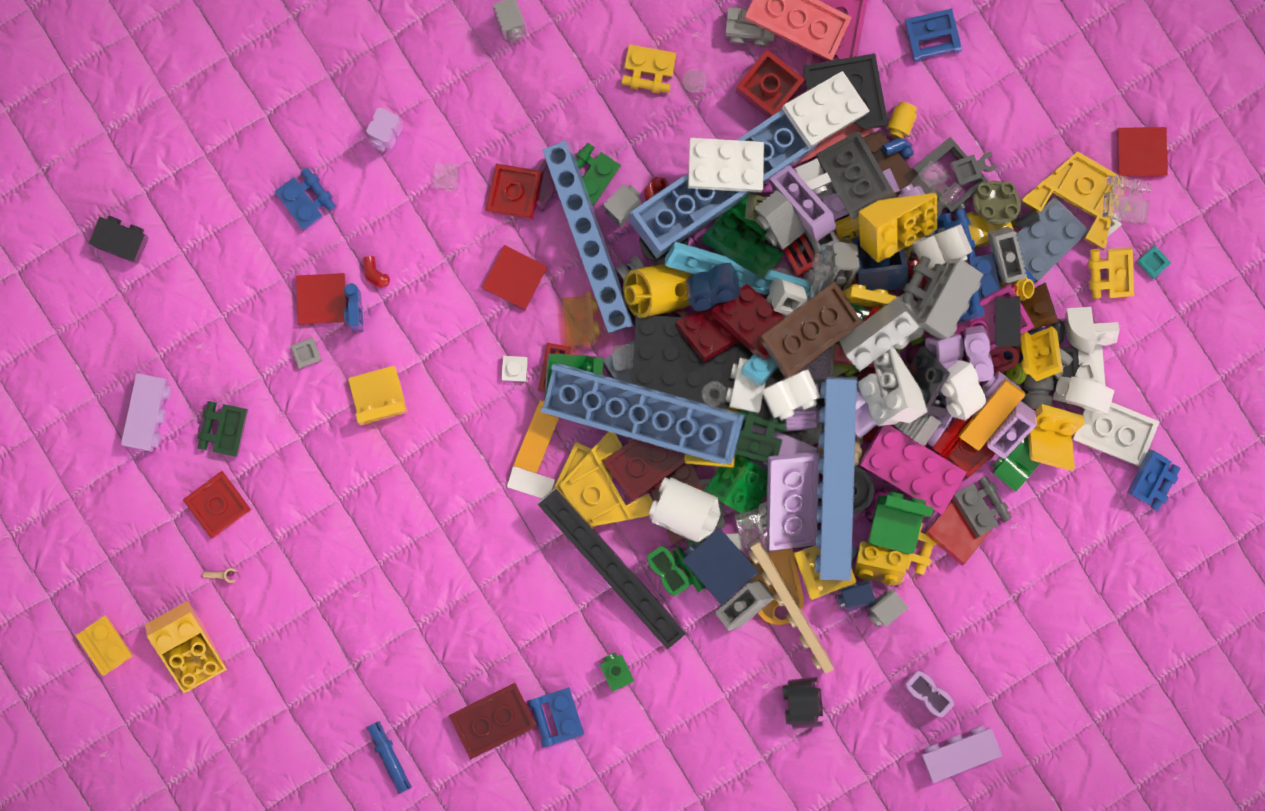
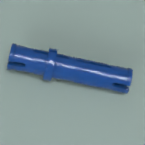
(388, 756)

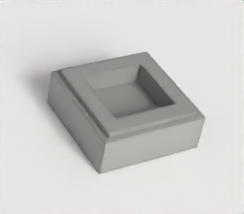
(306, 353)

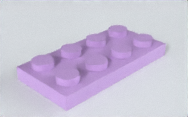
(792, 500)

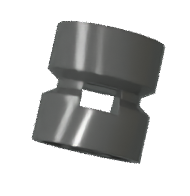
(1037, 392)

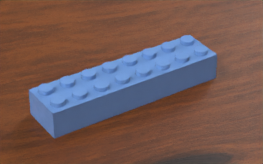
(683, 210)
(838, 478)

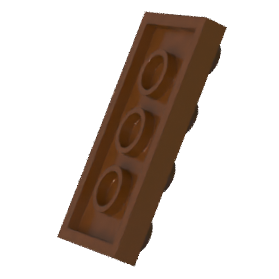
(810, 330)

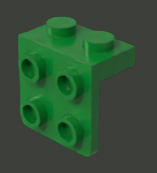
(898, 522)

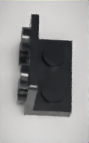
(930, 378)

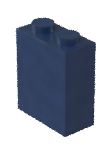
(719, 565)

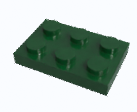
(743, 247)

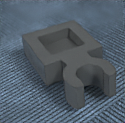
(969, 170)

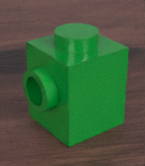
(616, 671)

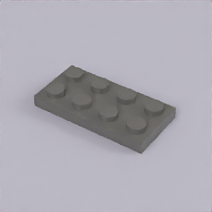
(855, 174)

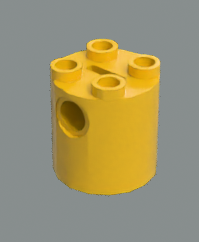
(656, 290)

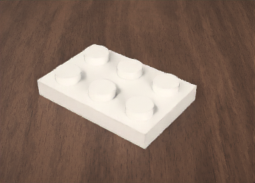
(825, 109)
(725, 165)
(1118, 433)

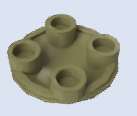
(997, 202)

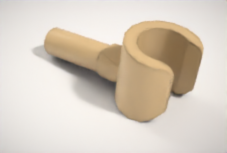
(221, 575)

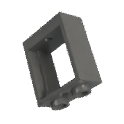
(946, 147)

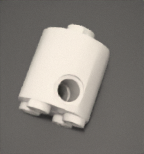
(685, 510)

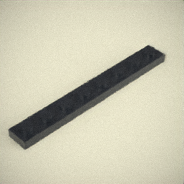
(611, 568)

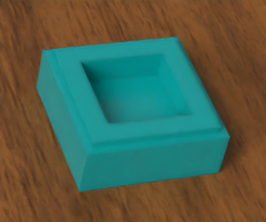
(1153, 262)

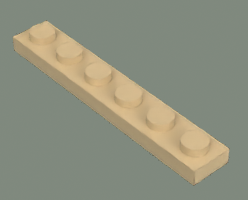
(795, 614)

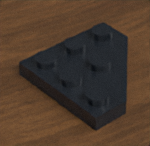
(864, 77)

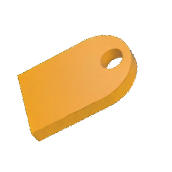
(786, 566)

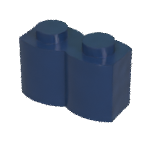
(712, 287)
(855, 596)

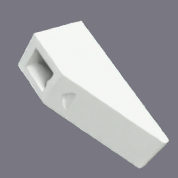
(899, 389)

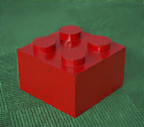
(769, 84)

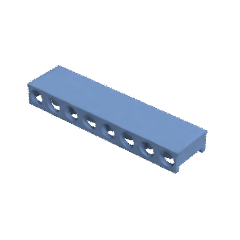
(588, 236)
(642, 413)

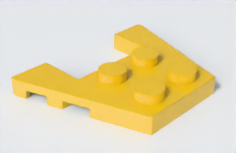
(1082, 185)
(595, 494)

